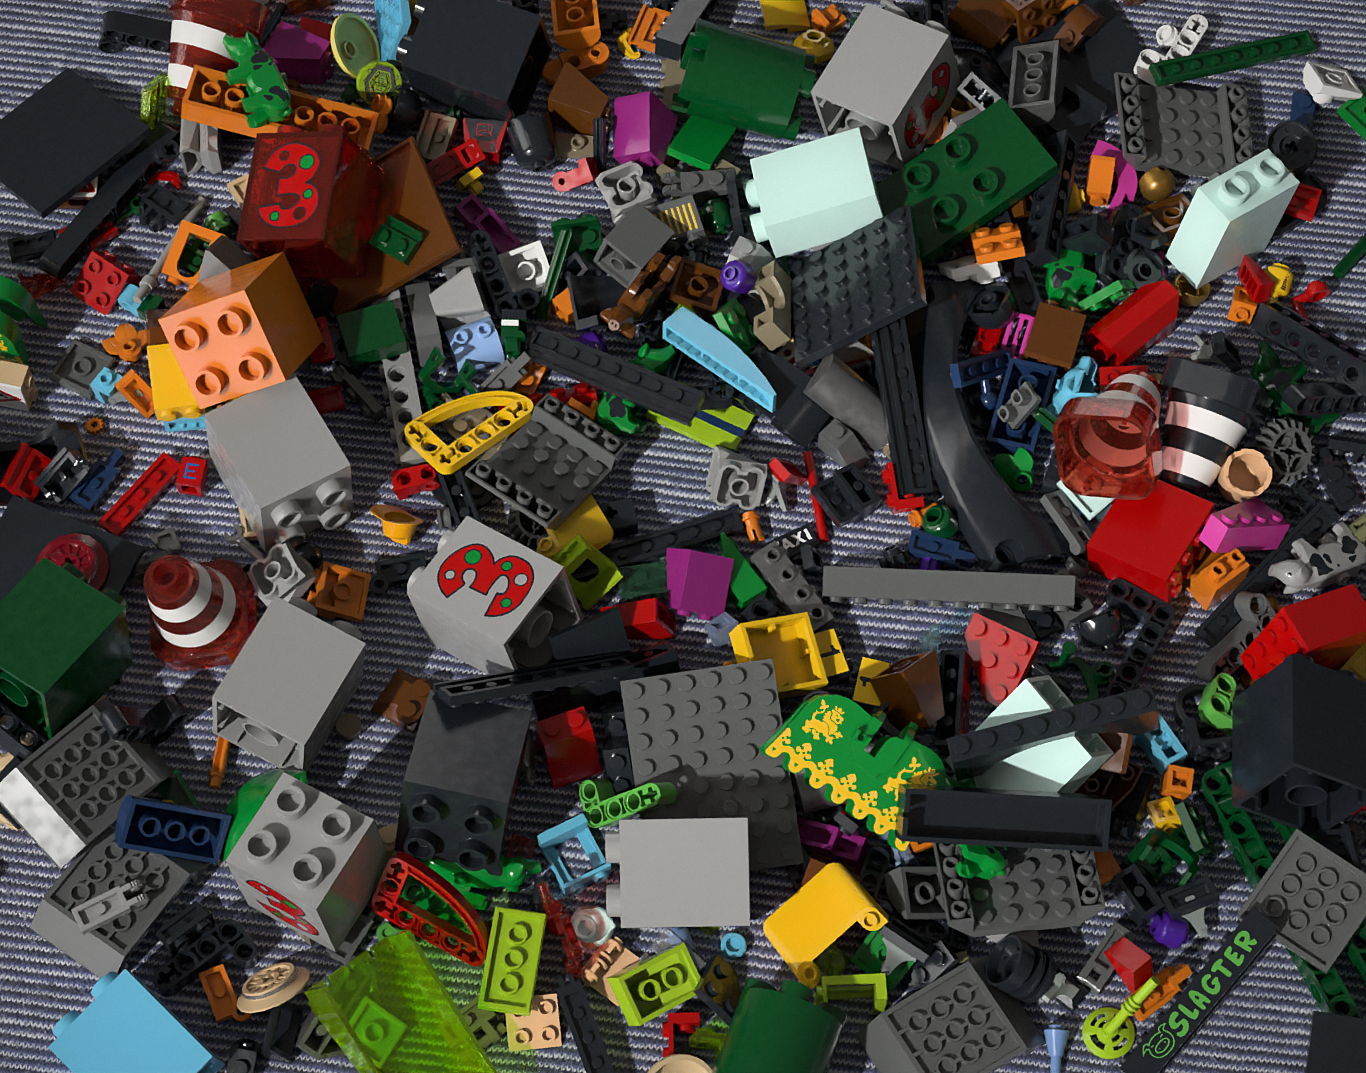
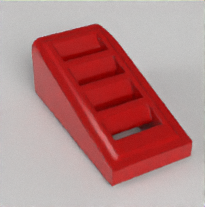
(1258, 284)

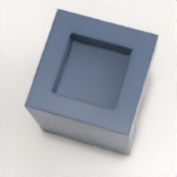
(720, 628)

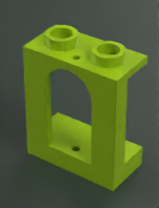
(573, 556)
(876, 991)

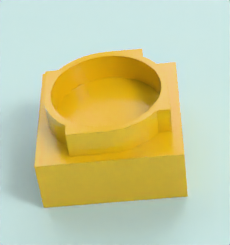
(791, 646)

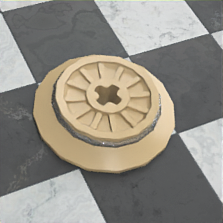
(272, 987)

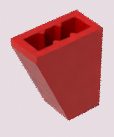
(646, 619)

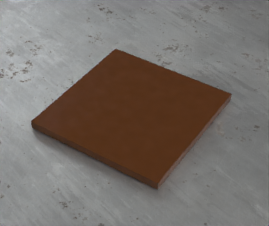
(413, 199)

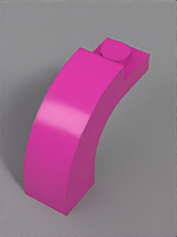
(1123, 179)

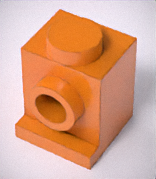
(1176, 782)

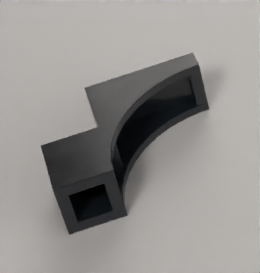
(616, 748)

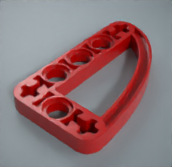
(411, 866)

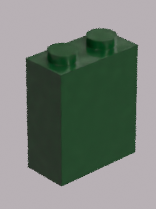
(372, 333)

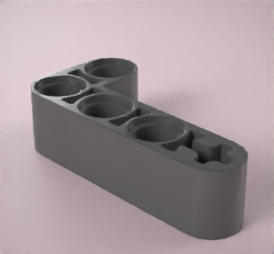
(423, 321)
(1255, 616)

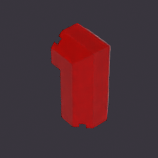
(1134, 325)

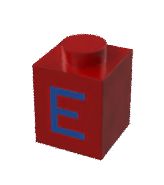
(192, 475)

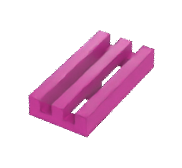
(1017, 334)

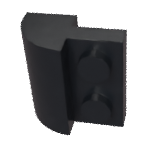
(846, 496)

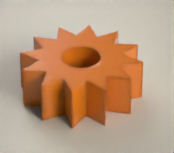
(94, 421)

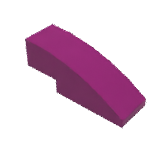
(478, 217)
(833, 842)

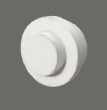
(1166, 35)

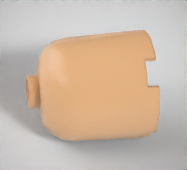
(1244, 476)

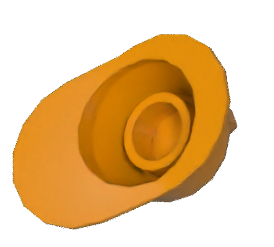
(396, 523)

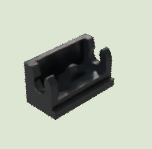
(63, 474)

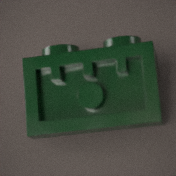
(586, 233)

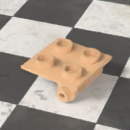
(606, 962)
(539, 1029)

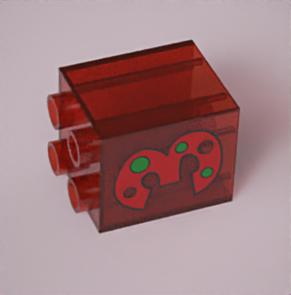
(312, 201)

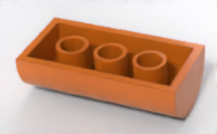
(575, 23)

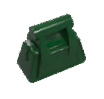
(1157, 854)

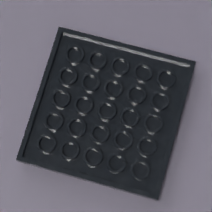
(856, 285)

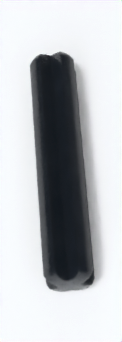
(599, 144)

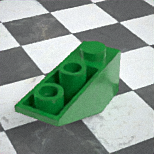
(744, 582)

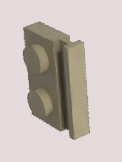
(436, 134)

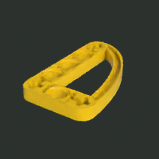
(512, 401)

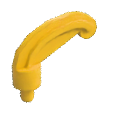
(624, 47)

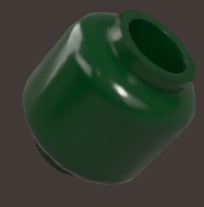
(717, 216)
(940, 521)

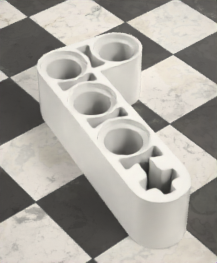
(1184, 45)

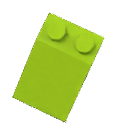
(655, 984)

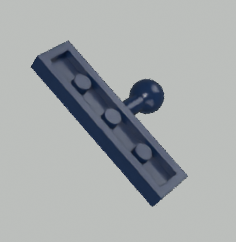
(980, 370)

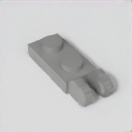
(108, 906)

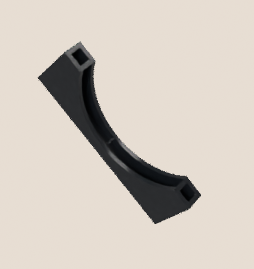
(1126, 712)

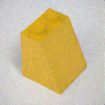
(169, 386)

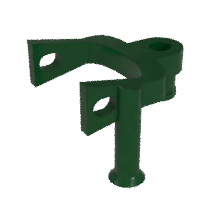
(433, 389)
(1093, 677)
(1179, 845)

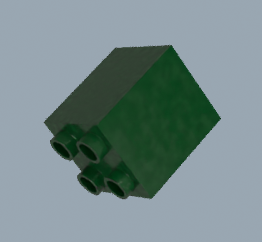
(59, 646)

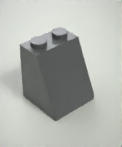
(632, 244)
(222, 257)

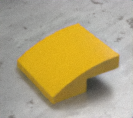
(785, 14)

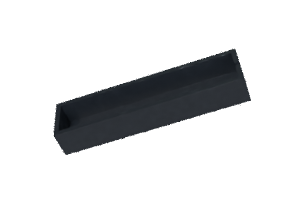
(1003, 818)

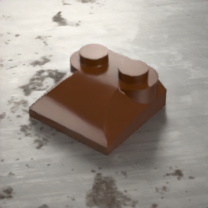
(1168, 214)
(697, 287)
(403, 700)

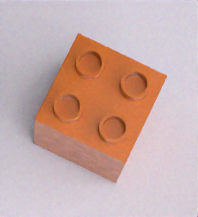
(241, 330)

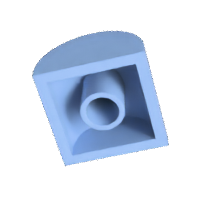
(476, 342)

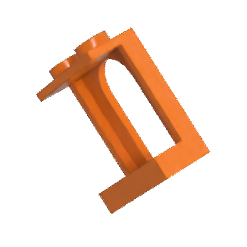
(171, 263)

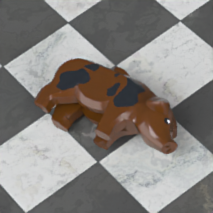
(642, 295)

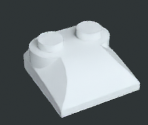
(1329, 83)
(525, 266)

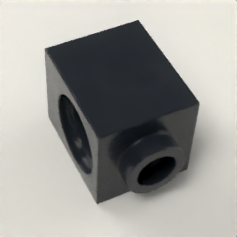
(760, 604)

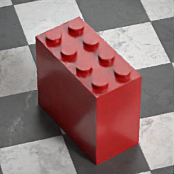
(1151, 540)
(1322, 627)

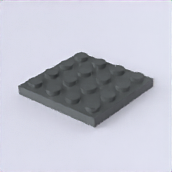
(1312, 899)

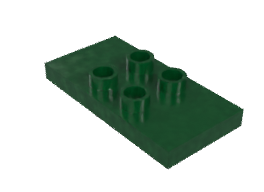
(968, 178)

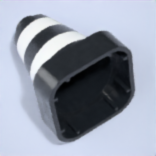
(1205, 421)

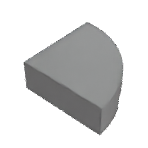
(166, 540)

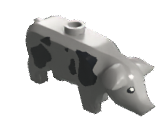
(1328, 564)

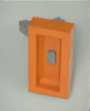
(136, 391)

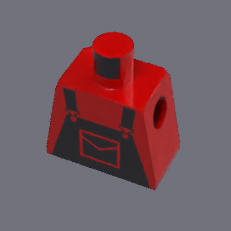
(491, 138)

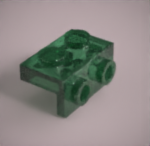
(643, 580)

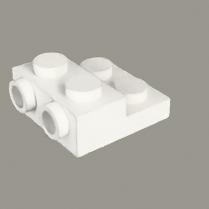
(967, 267)

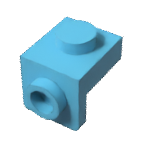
(104, 384)

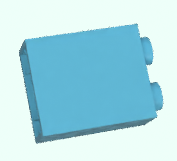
(129, 1033)

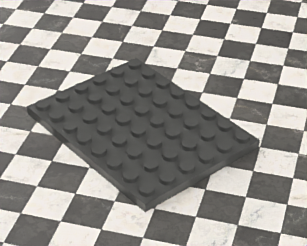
(705, 740)

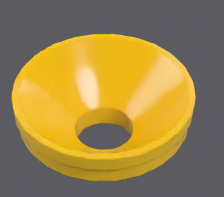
(816, 44)

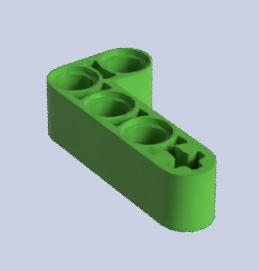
(1216, 703)
(606, 809)

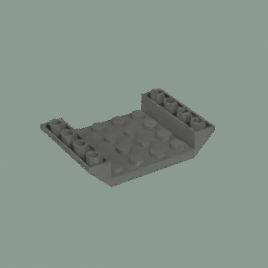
(1183, 127)
(550, 463)
(77, 784)
(96, 871)
(1037, 892)
(951, 1027)

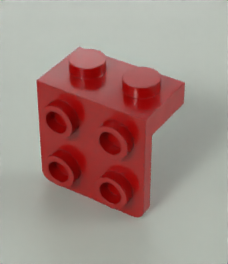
(103, 280)

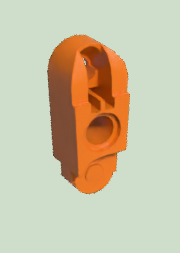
(589, 61)

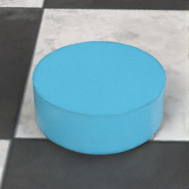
(733, 946)

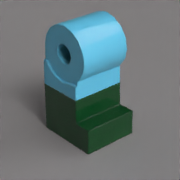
(148, 303)

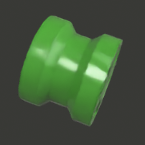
(218, 223)

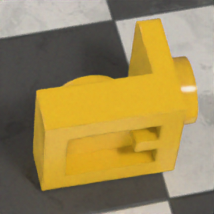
(1163, 814)

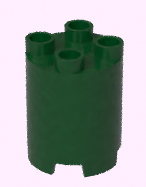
(744, 80)
(780, 1031)

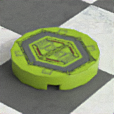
(376, 79)

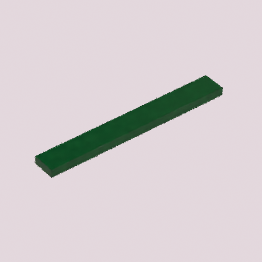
(1232, 58)

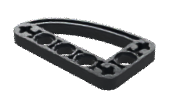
(713, 392)

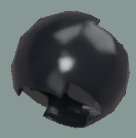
(311, 553)

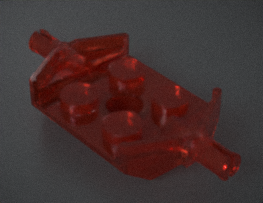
(557, 911)

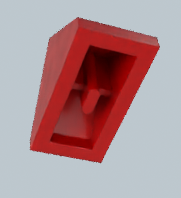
(1130, 963)

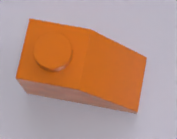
(1099, 180)

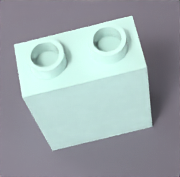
(812, 193)
(1232, 218)
(1047, 767)

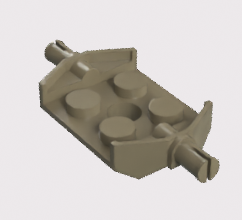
(466, 421)

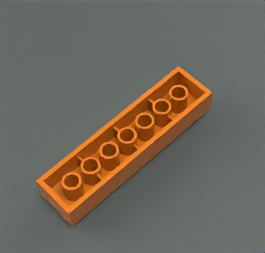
(219, 105)

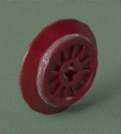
(81, 551)

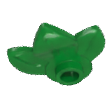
(1012, 467)

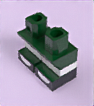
(513, 332)

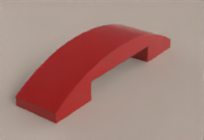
(455, 161)

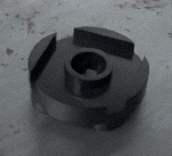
(1139, 259)

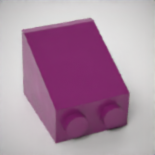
(301, 54)
(642, 129)
(697, 582)

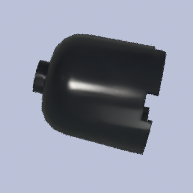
(533, 141)

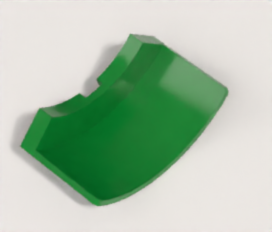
(248, 802)

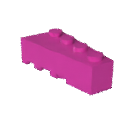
(1244, 527)

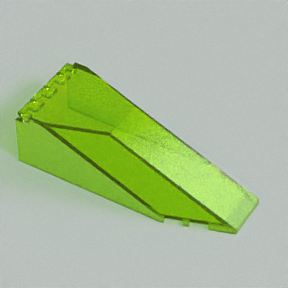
(396, 1013)

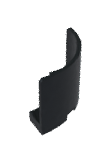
(594, 294)
(795, 412)
(47, 442)

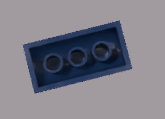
(1001, 436)
(171, 829)

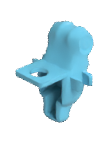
(1075, 383)

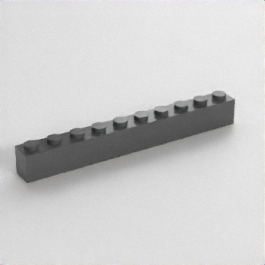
(949, 588)

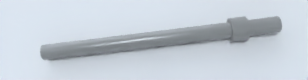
(149, 281)

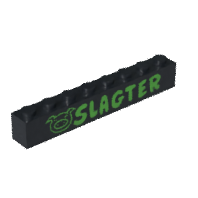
(1202, 995)

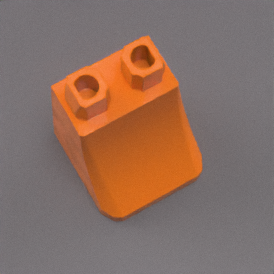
(1216, 576)

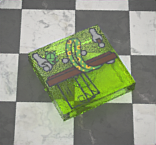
(154, 101)

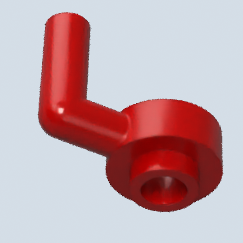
(1315, 292)

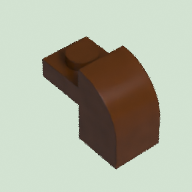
(1078, 24)

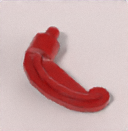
(167, 176)

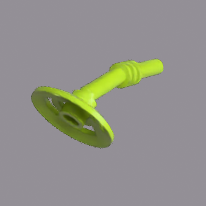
(1113, 1024)

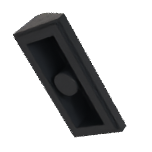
(322, 298)

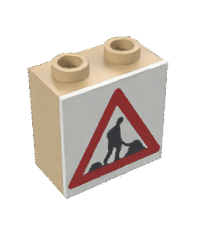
(17, 386)

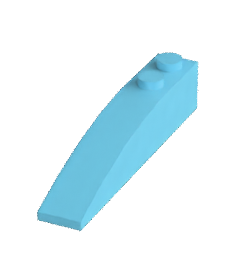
(718, 354)

